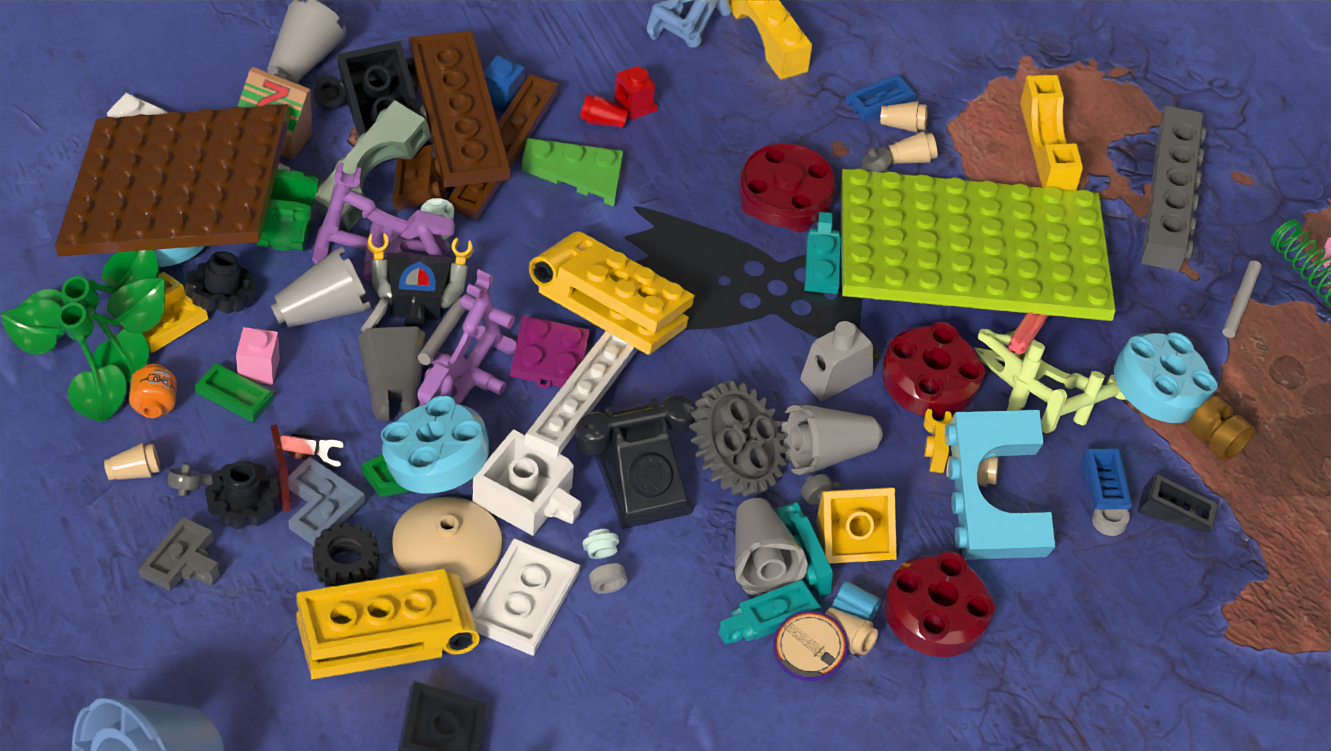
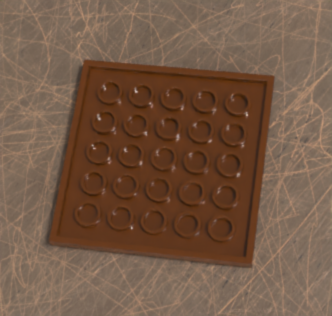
(175, 180)

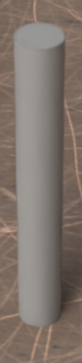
(1241, 299)
(441, 333)

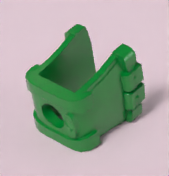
(289, 211)

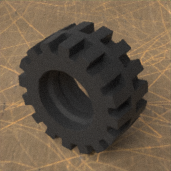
(345, 539)

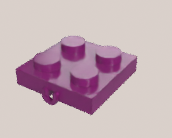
(548, 351)

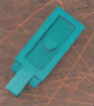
(822, 257)
(818, 569)
(766, 612)

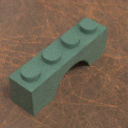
(394, 135)

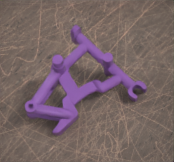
(421, 223)
(458, 374)

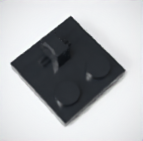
(440, 721)

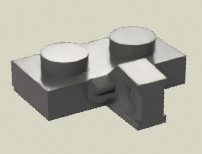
(180, 556)

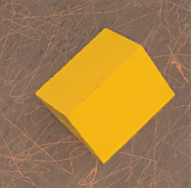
(857, 525)

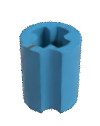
(857, 601)

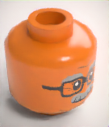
(153, 389)

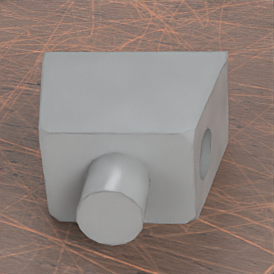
(838, 361)

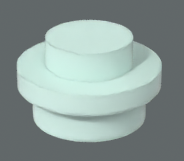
(601, 544)

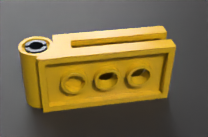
(612, 291)
(384, 622)

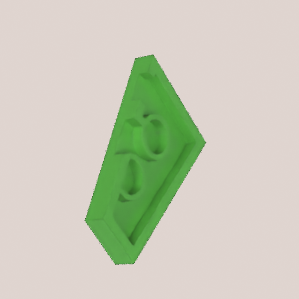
(584, 167)

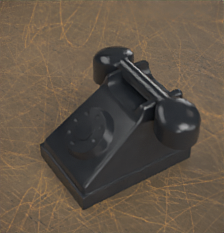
(370, 83)
(639, 458)

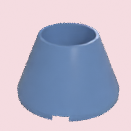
(143, 726)

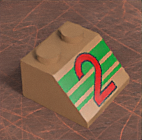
(266, 88)

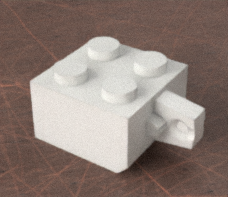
(526, 485)

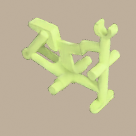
(1026, 370)

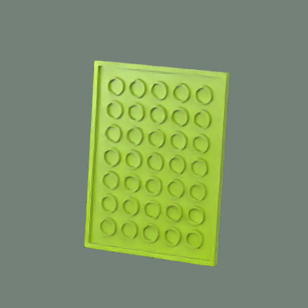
(974, 245)

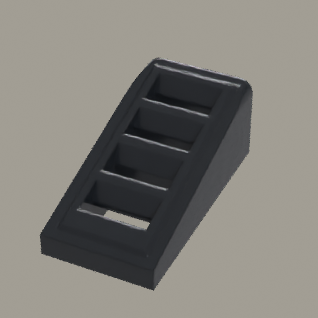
(1156, 504)

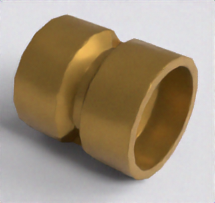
(1225, 432)

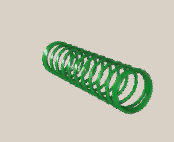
(1282, 229)

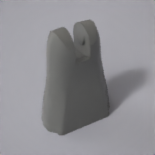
(392, 367)

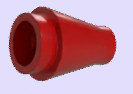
(600, 111)

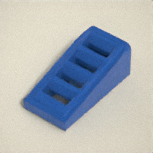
(1106, 460)

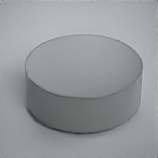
(1110, 521)
(608, 578)

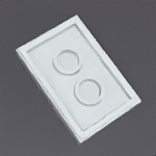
(524, 596)

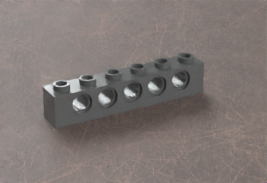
(1173, 189)

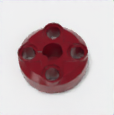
(786, 186)
(932, 370)
(941, 598)

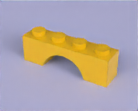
(784, 42)
(1042, 109)

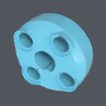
(1163, 376)
(435, 446)

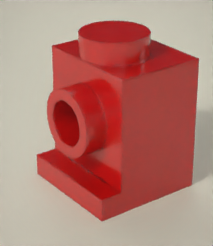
(635, 92)

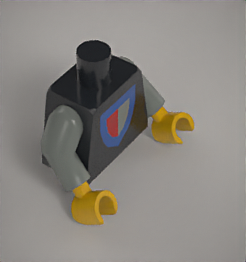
(418, 284)

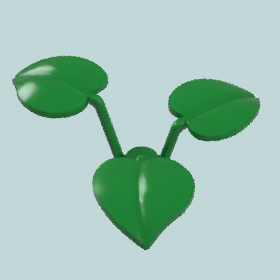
(38, 323)
(126, 349)

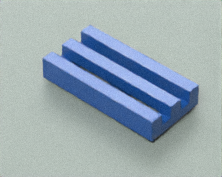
(872, 107)

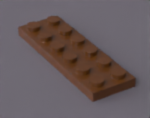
(458, 109)

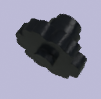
(220, 284)
(242, 494)

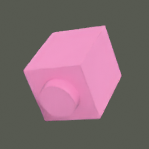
(258, 355)

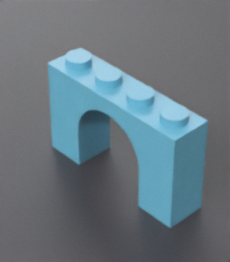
(983, 529)

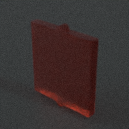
(280, 467)

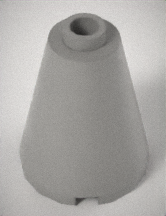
(304, 39)
(321, 293)
(826, 437)
(765, 549)

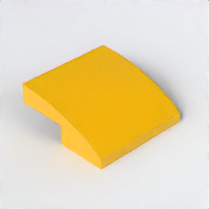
(178, 317)

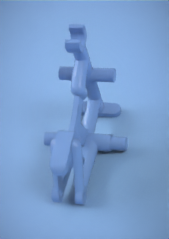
(666, 16)

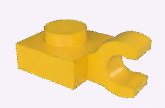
(935, 445)

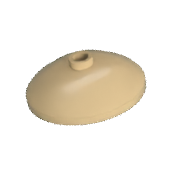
(465, 550)

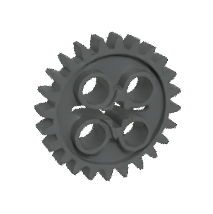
(738, 438)

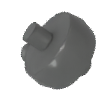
(876, 160)
(187, 479)
(814, 485)

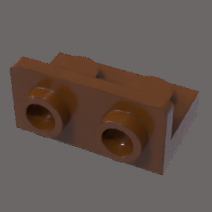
(417, 179)

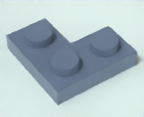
(328, 498)

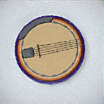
(810, 645)

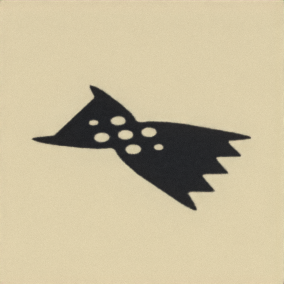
(700, 256)

